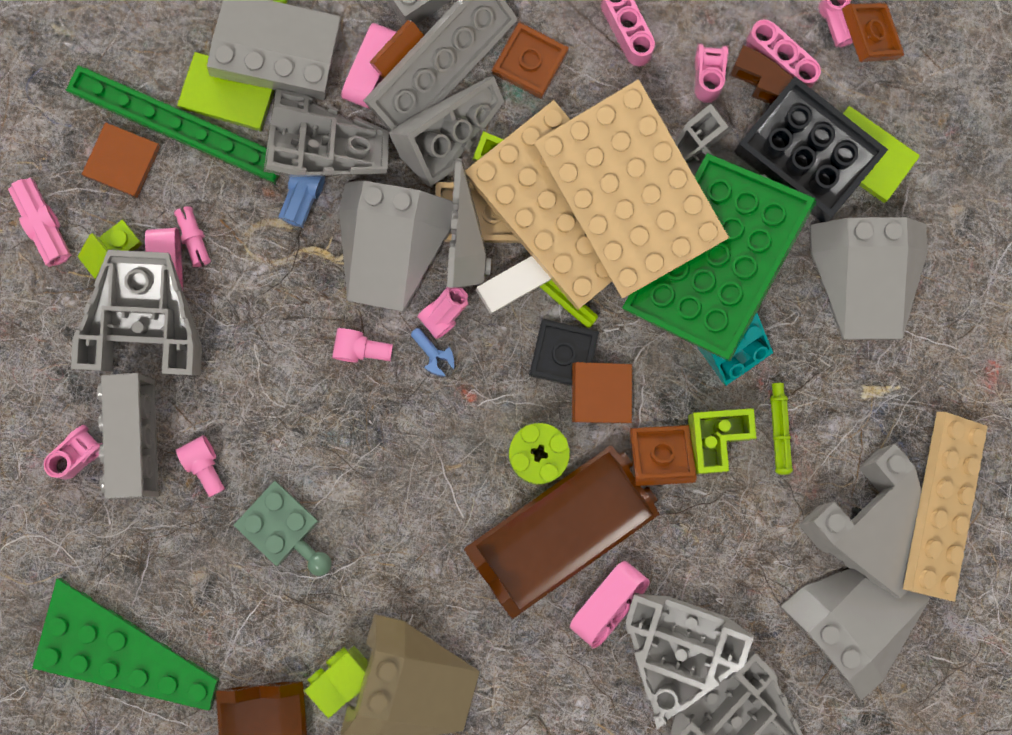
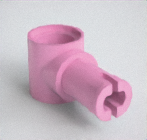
(352, 346)
(198, 458)

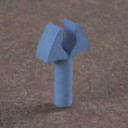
(433, 353)

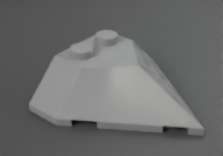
(682, 651)

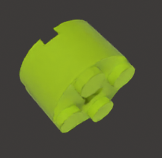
(554, 446)

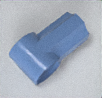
(300, 199)

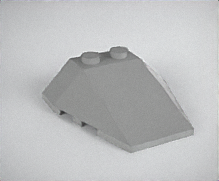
(320, 142)
(389, 241)
(870, 272)
(855, 625)
(740, 705)

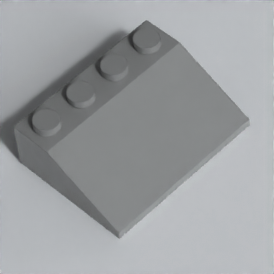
(274, 46)

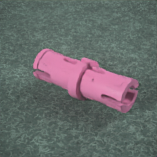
(192, 236)

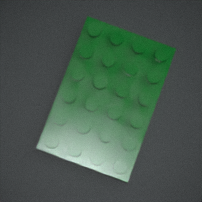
(721, 290)

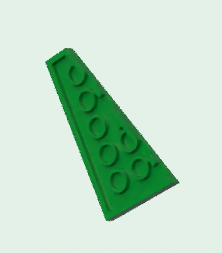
(106, 649)

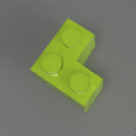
(712, 431)
(338, 683)

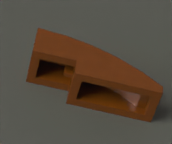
(761, 72)

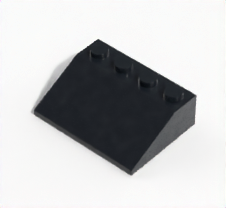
(811, 148)

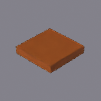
(873, 32)
(396, 48)
(530, 60)
(121, 160)
(601, 392)
(662, 455)

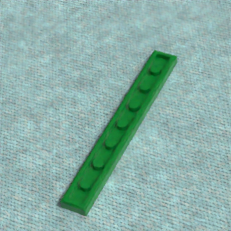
(170, 122)

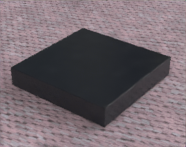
(559, 348)

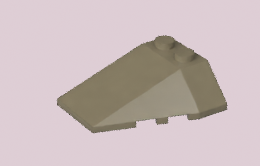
(410, 685)

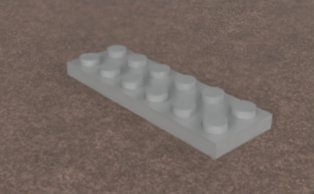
(440, 59)

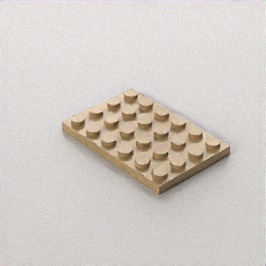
(631, 189)
(535, 210)

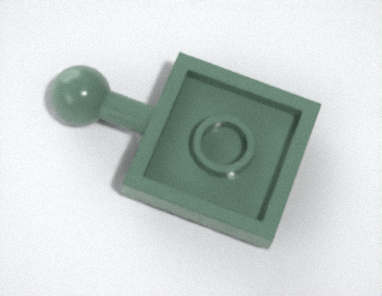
(278, 526)

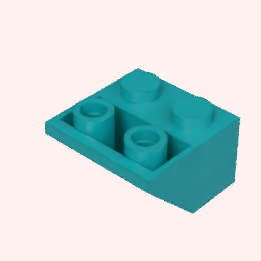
(749, 353)

